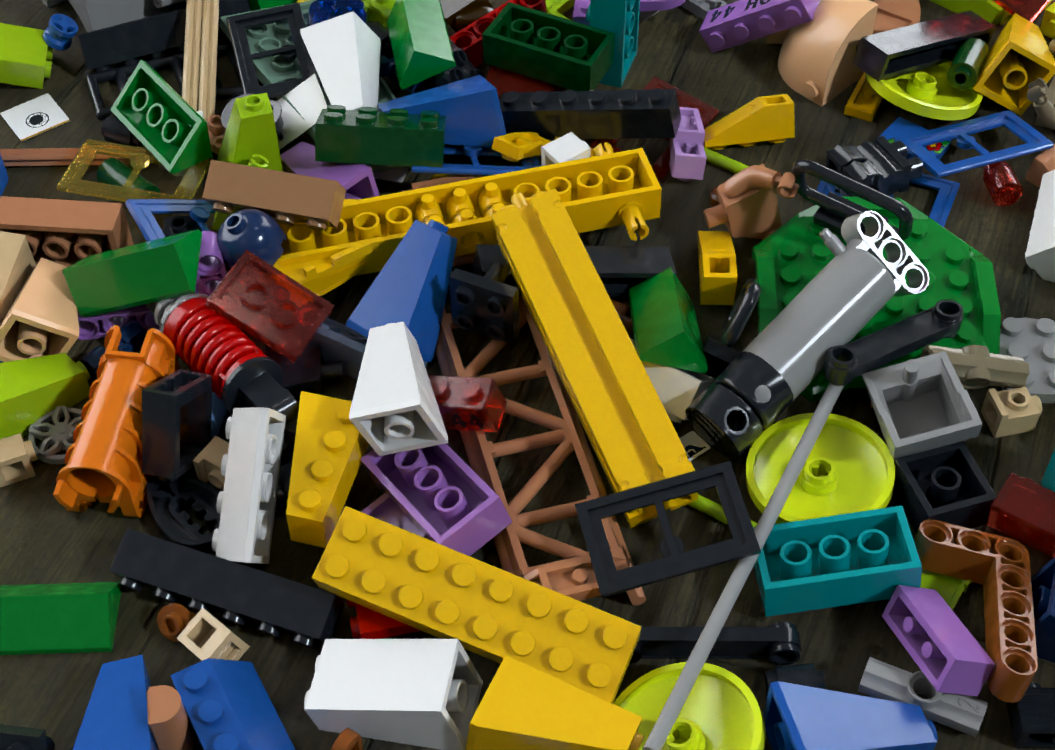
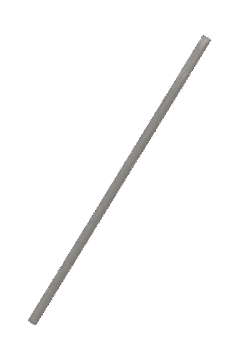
(740, 574)

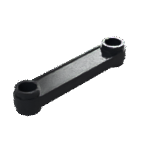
(892, 342)
(777, 642)

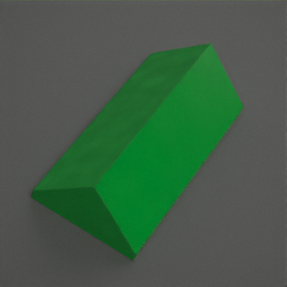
(419, 40)
(162, 120)
(135, 274)
(666, 323)
(58, 618)

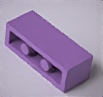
(937, 641)

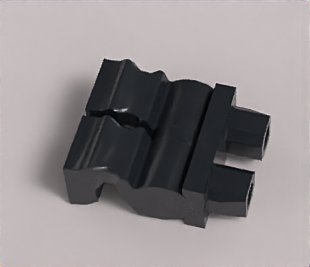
(876, 164)

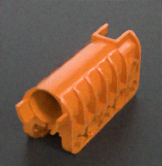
(108, 440)

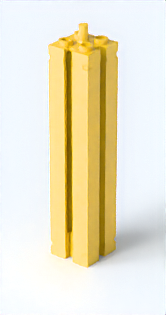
(590, 348)

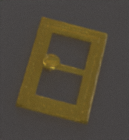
(139, 159)

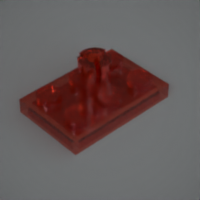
(269, 305)

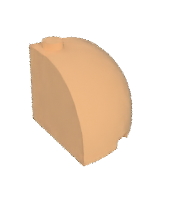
(820, 53)

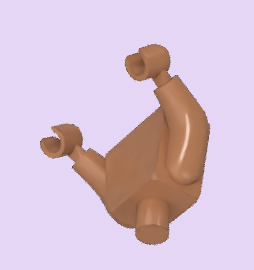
(750, 202)

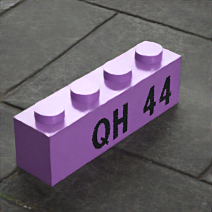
(752, 20)

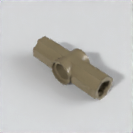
(980, 368)

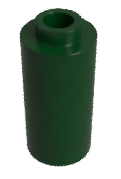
(968, 63)
(116, 173)

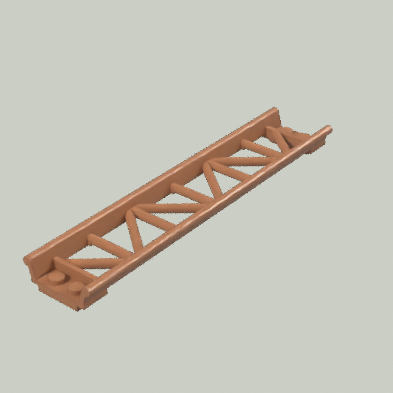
(575, 573)

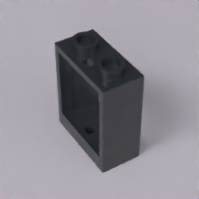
(175, 423)

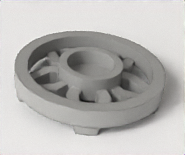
(58, 435)

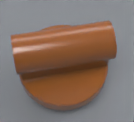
(173, 620)

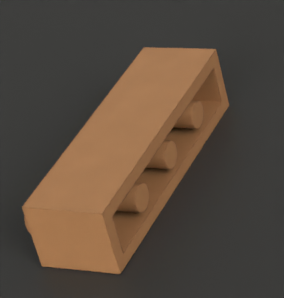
(277, 193)

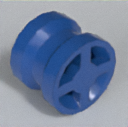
(60, 32)

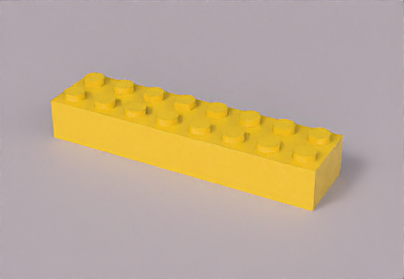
(475, 603)

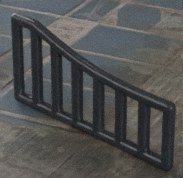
(175, 61)

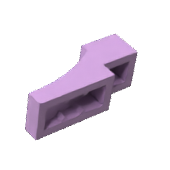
(687, 149)

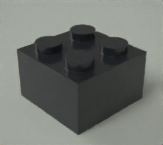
(943, 487)

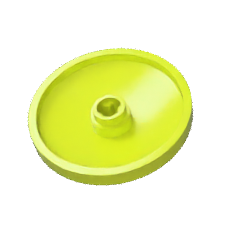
(928, 94)
(842, 475)
(716, 715)

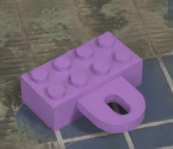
(435, 497)

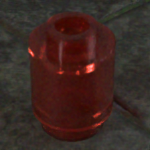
(1002, 183)

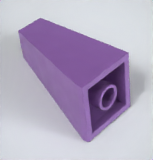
(354, 177)

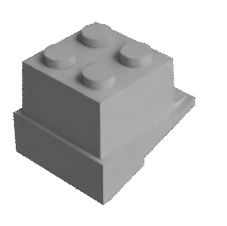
(921, 405)

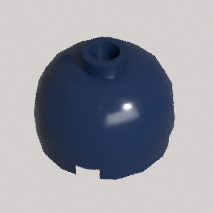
(253, 232)

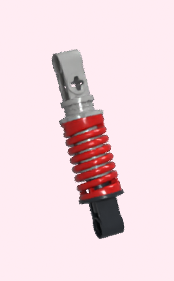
(219, 348)

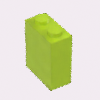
(24, 56)

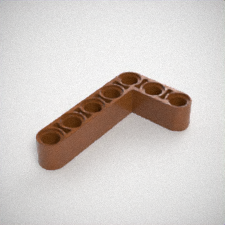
(1005, 573)

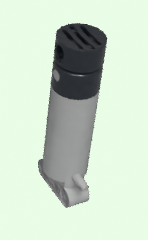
(796, 342)

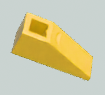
(759, 120)
(717, 268)

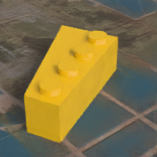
(322, 467)

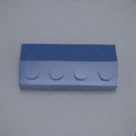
(229, 707)

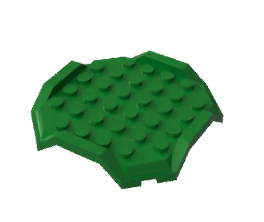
(955, 269)

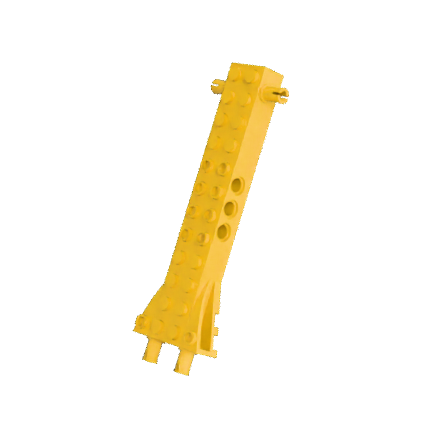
(595, 191)

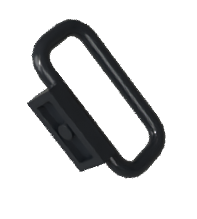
(835, 209)
(724, 346)

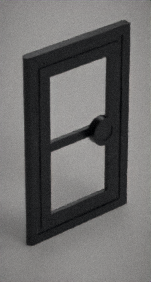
(244, 58)
(675, 560)

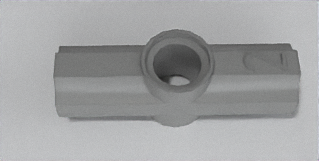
(895, 684)

